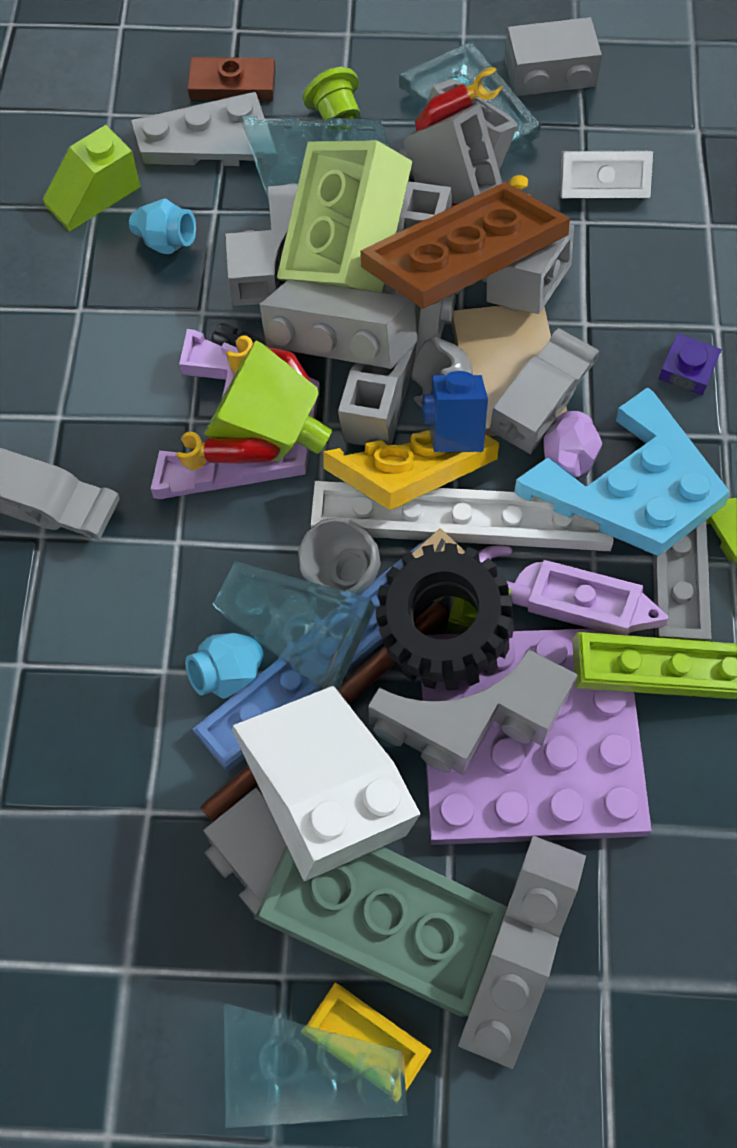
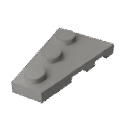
(198, 133)

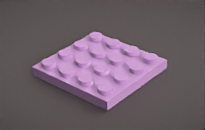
(573, 787)

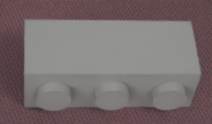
(339, 323)

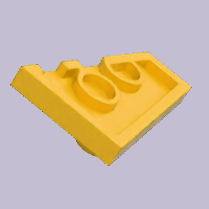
(406, 470)

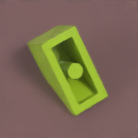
(91, 178)

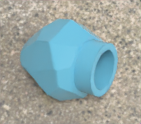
(163, 226)
(224, 664)

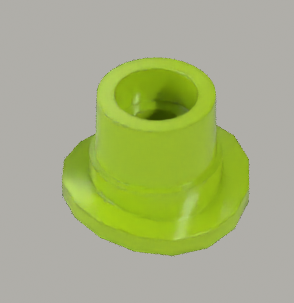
(333, 94)

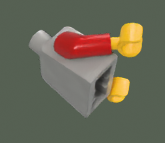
(454, 143)

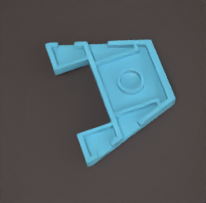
(648, 496)

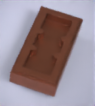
(231, 76)

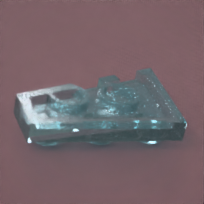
(463, 66)

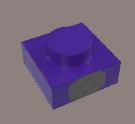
(689, 364)

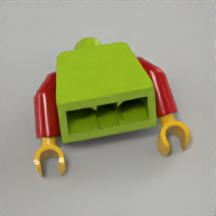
(260, 411)

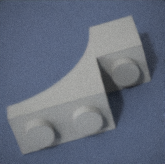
(256, 255)
(453, 730)
(523, 952)

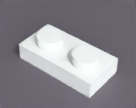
(606, 174)

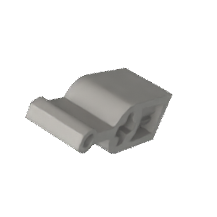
(542, 390)
(52, 496)

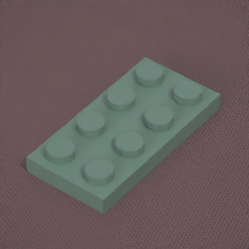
(390, 923)

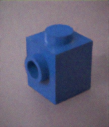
(456, 412)

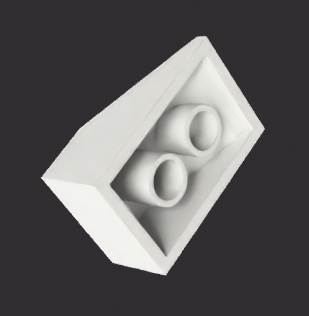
(326, 781)

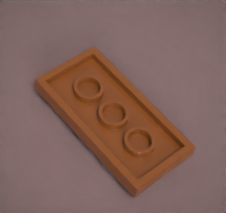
(464, 244)

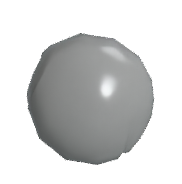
(437, 358)
(339, 556)

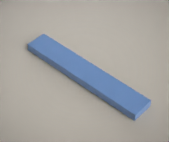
(275, 688)

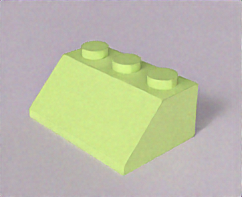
(343, 204)

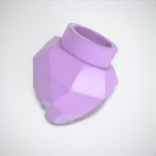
(573, 443)

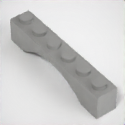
(375, 393)

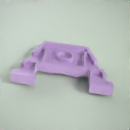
(172, 479)

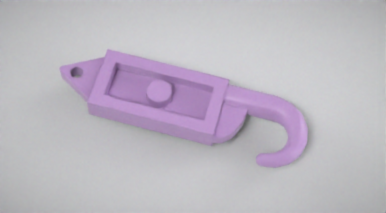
(581, 596)

